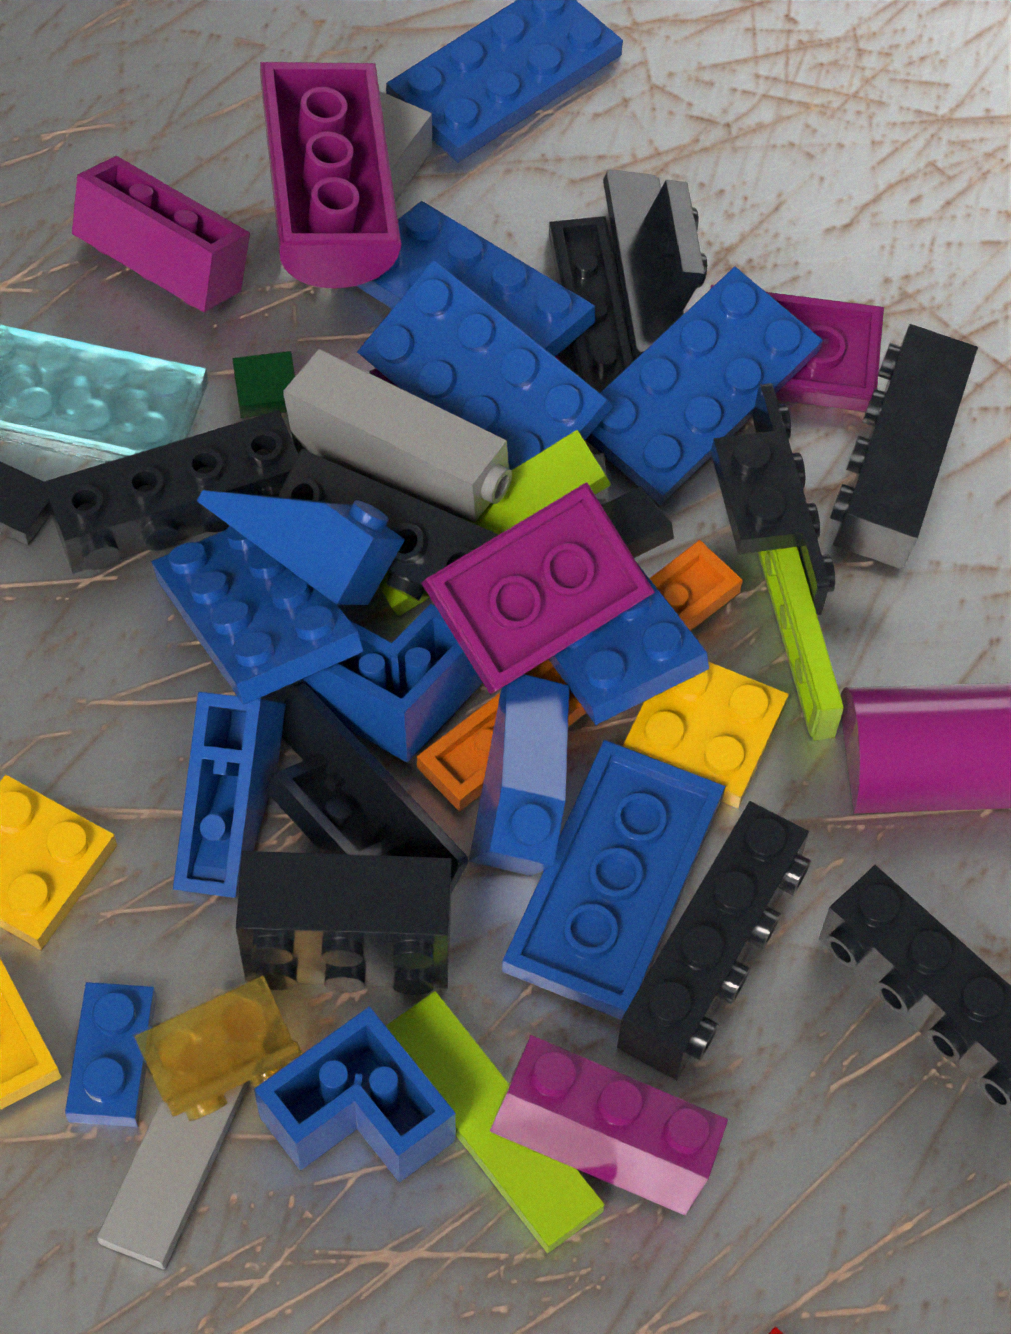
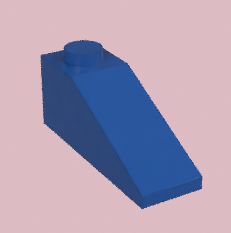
(326, 544)
(524, 779)
(225, 792)

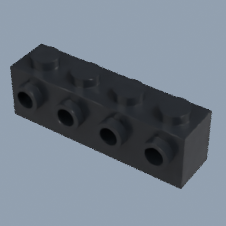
(905, 446)
(153, 494)
(430, 534)
(712, 940)
(926, 978)

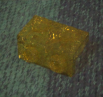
(217, 1048)

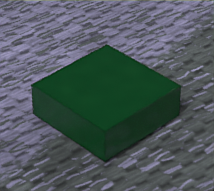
(262, 382)

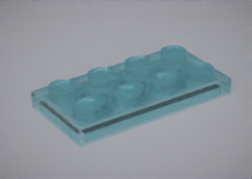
(92, 397)

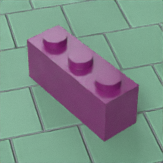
(160, 233)
(609, 1125)

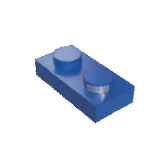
(106, 1062)

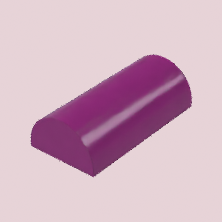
(329, 172)
(928, 747)

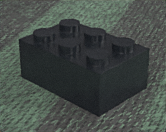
(345, 920)

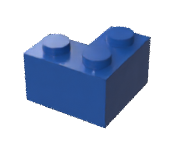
(401, 688)
(358, 1083)

